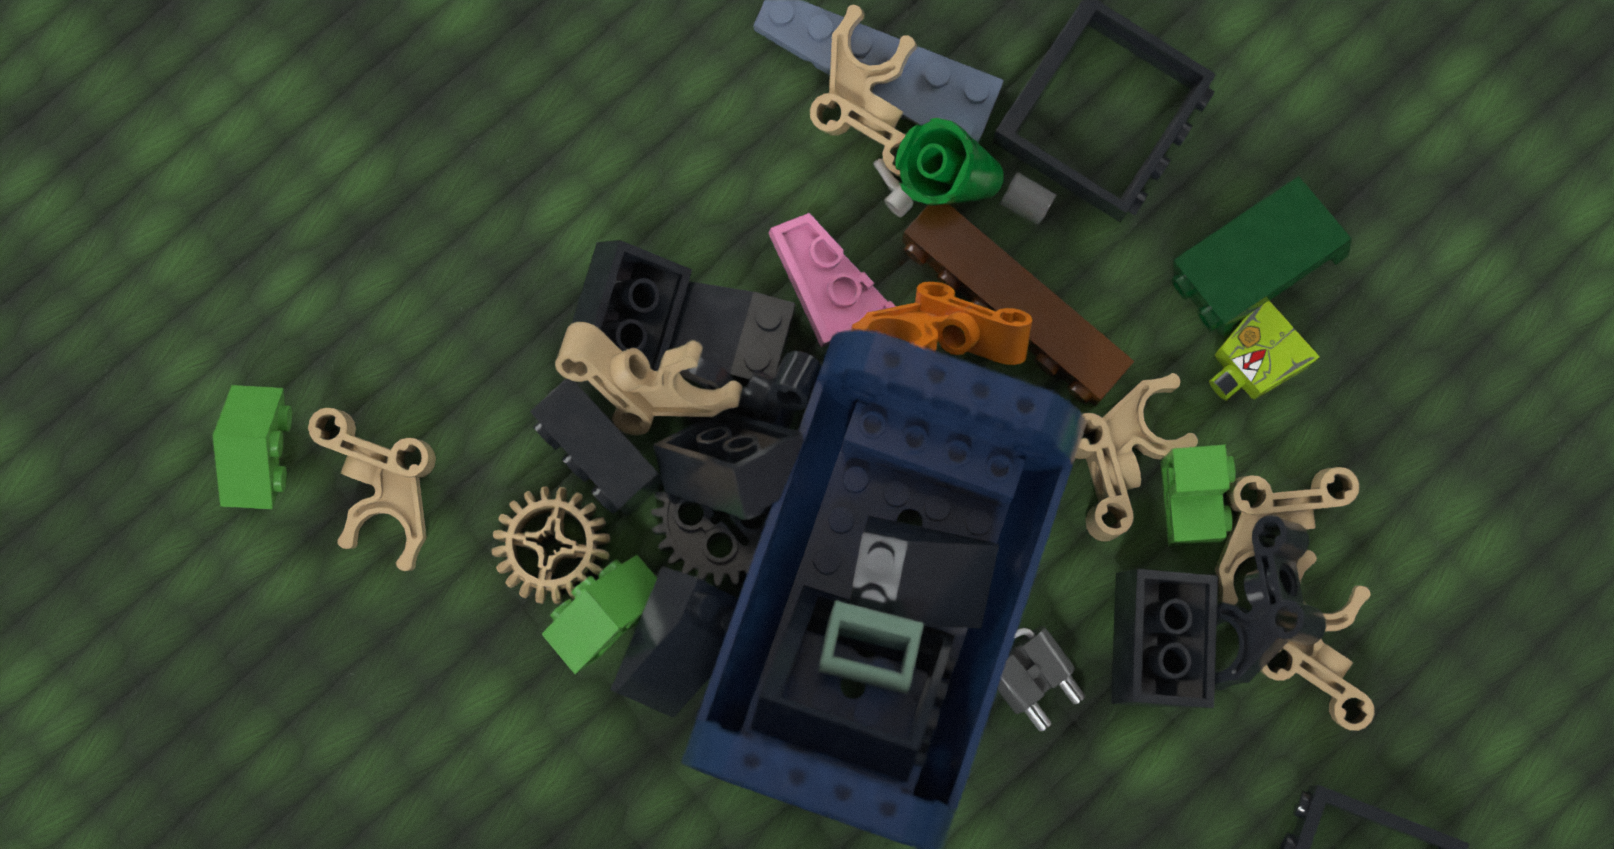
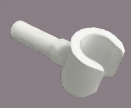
(898, 200)

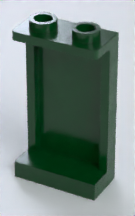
(1259, 256)

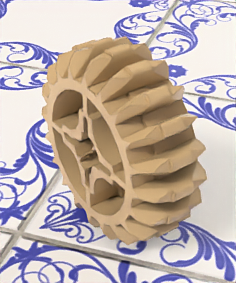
(529, 540)

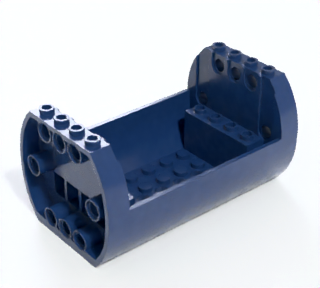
(883, 438)

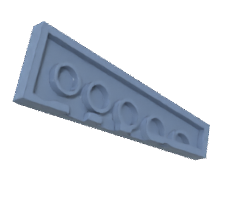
(929, 82)

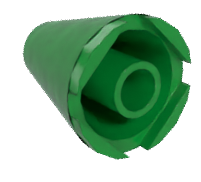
(946, 165)

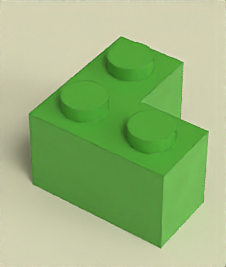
(249, 446)
(1194, 494)
(600, 612)

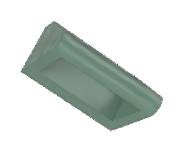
(875, 629)

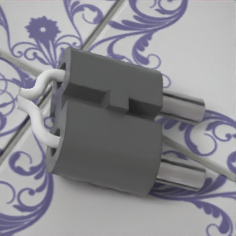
(1033, 669)

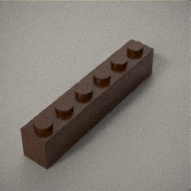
(994, 280)

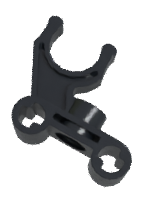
(765, 396)
(1276, 602)

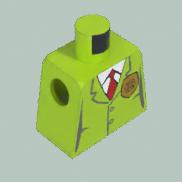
(1261, 354)

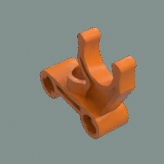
(940, 315)

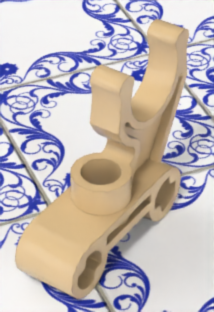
(853, 90)
(636, 388)
(1111, 455)
(394, 484)
(1289, 505)
(1325, 665)

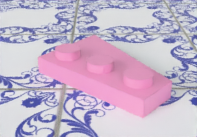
(824, 278)

